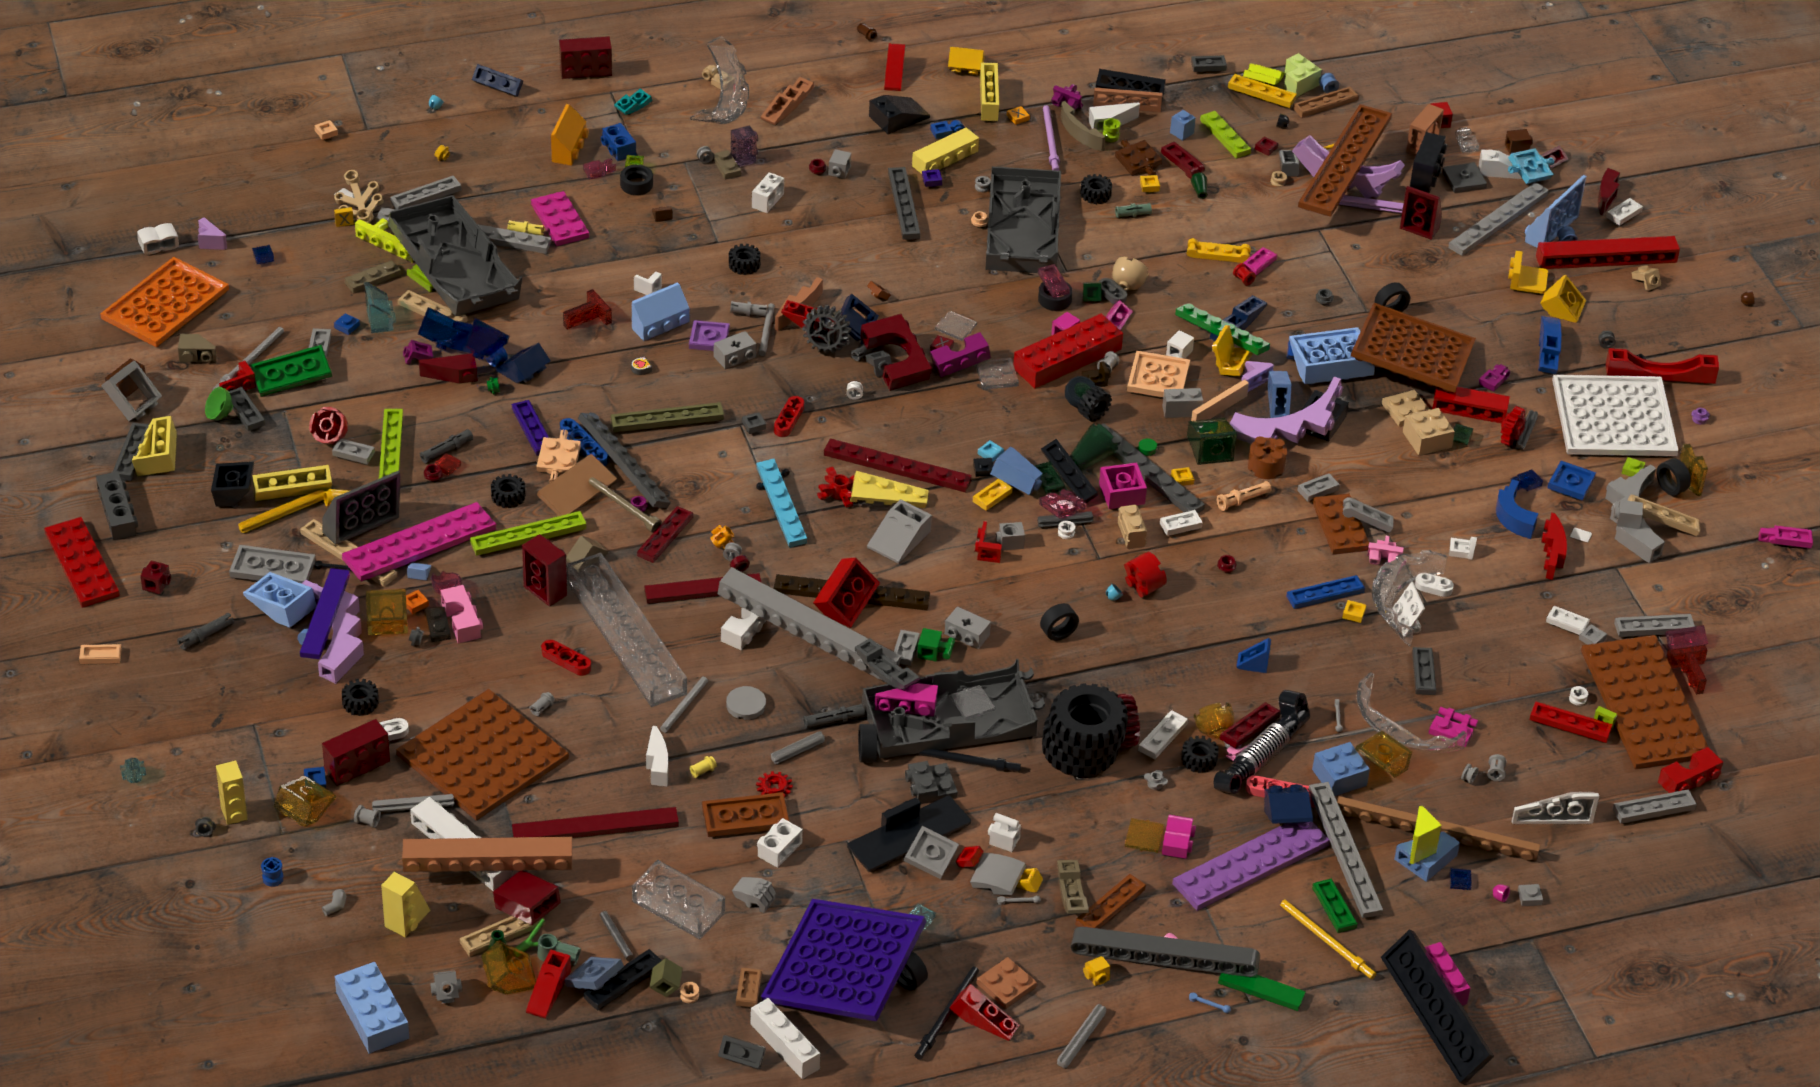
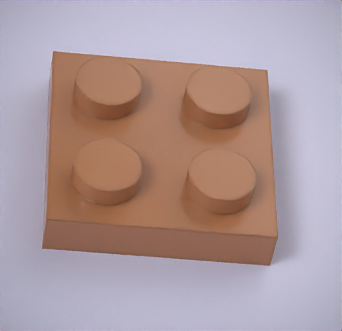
(1006, 982)

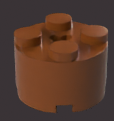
(1267, 457)

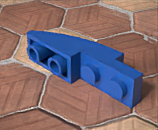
(1549, 344)

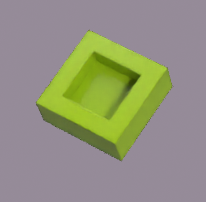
(1632, 466)
(1605, 715)

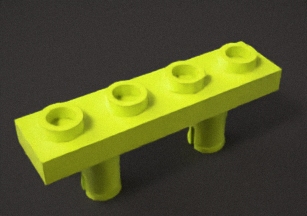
(377, 236)

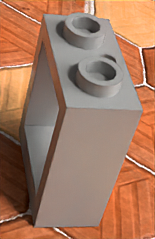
(141, 381)

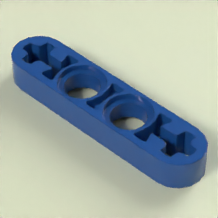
(586, 441)

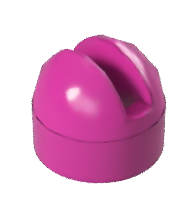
(1501, 892)

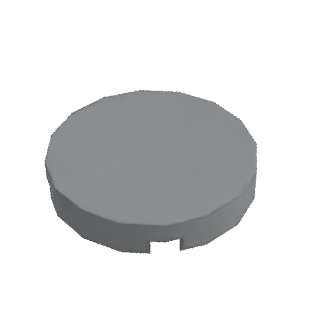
(746, 702)

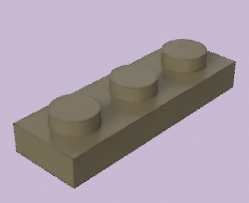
(373, 275)

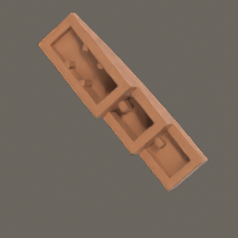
(788, 101)
(806, 296)

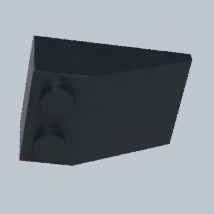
(895, 112)

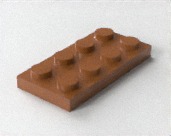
(1342, 533)
(743, 814)

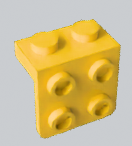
(1526, 277)
(1228, 358)

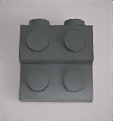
(930, 782)

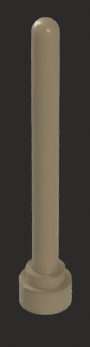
(650, 522)

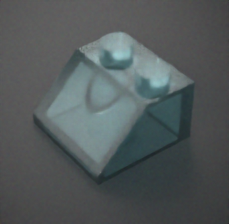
(378, 309)

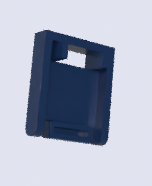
(855, 318)

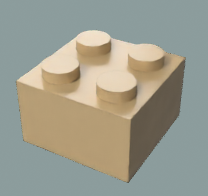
(1428, 431)

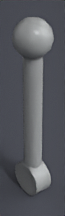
(1339, 727)
(1001, 899)

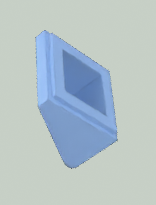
(418, 571)

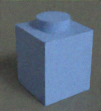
(1182, 125)

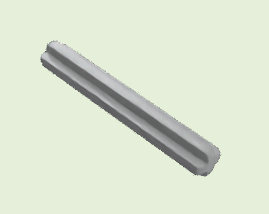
(408, 803)
(1081, 1036)

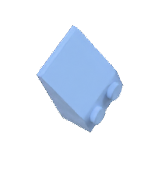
(281, 598)

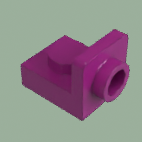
(417, 350)

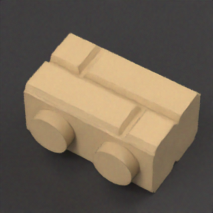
(1132, 526)

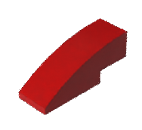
(894, 67)

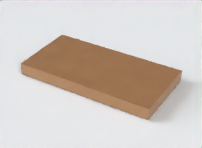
(572, 488)

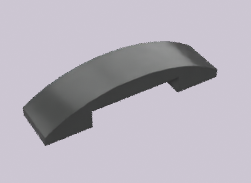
(883, 667)

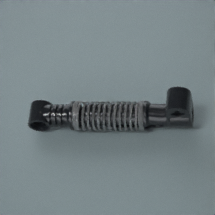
(1278, 734)

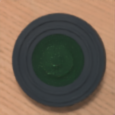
(1076, 388)

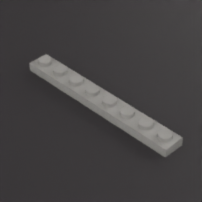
(1498, 219)
(1345, 850)

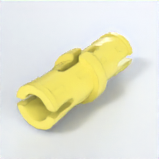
(526, 227)

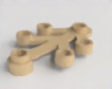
(364, 214)

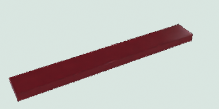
(599, 824)

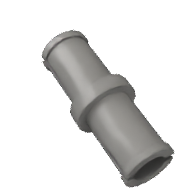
(748, 308)

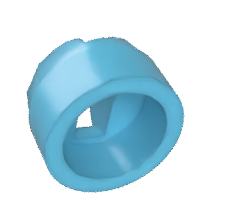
(435, 102)
(1113, 592)

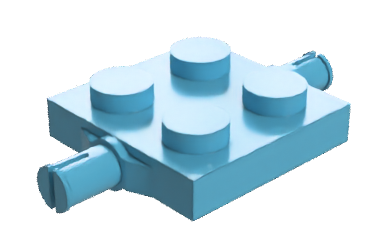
(1530, 166)

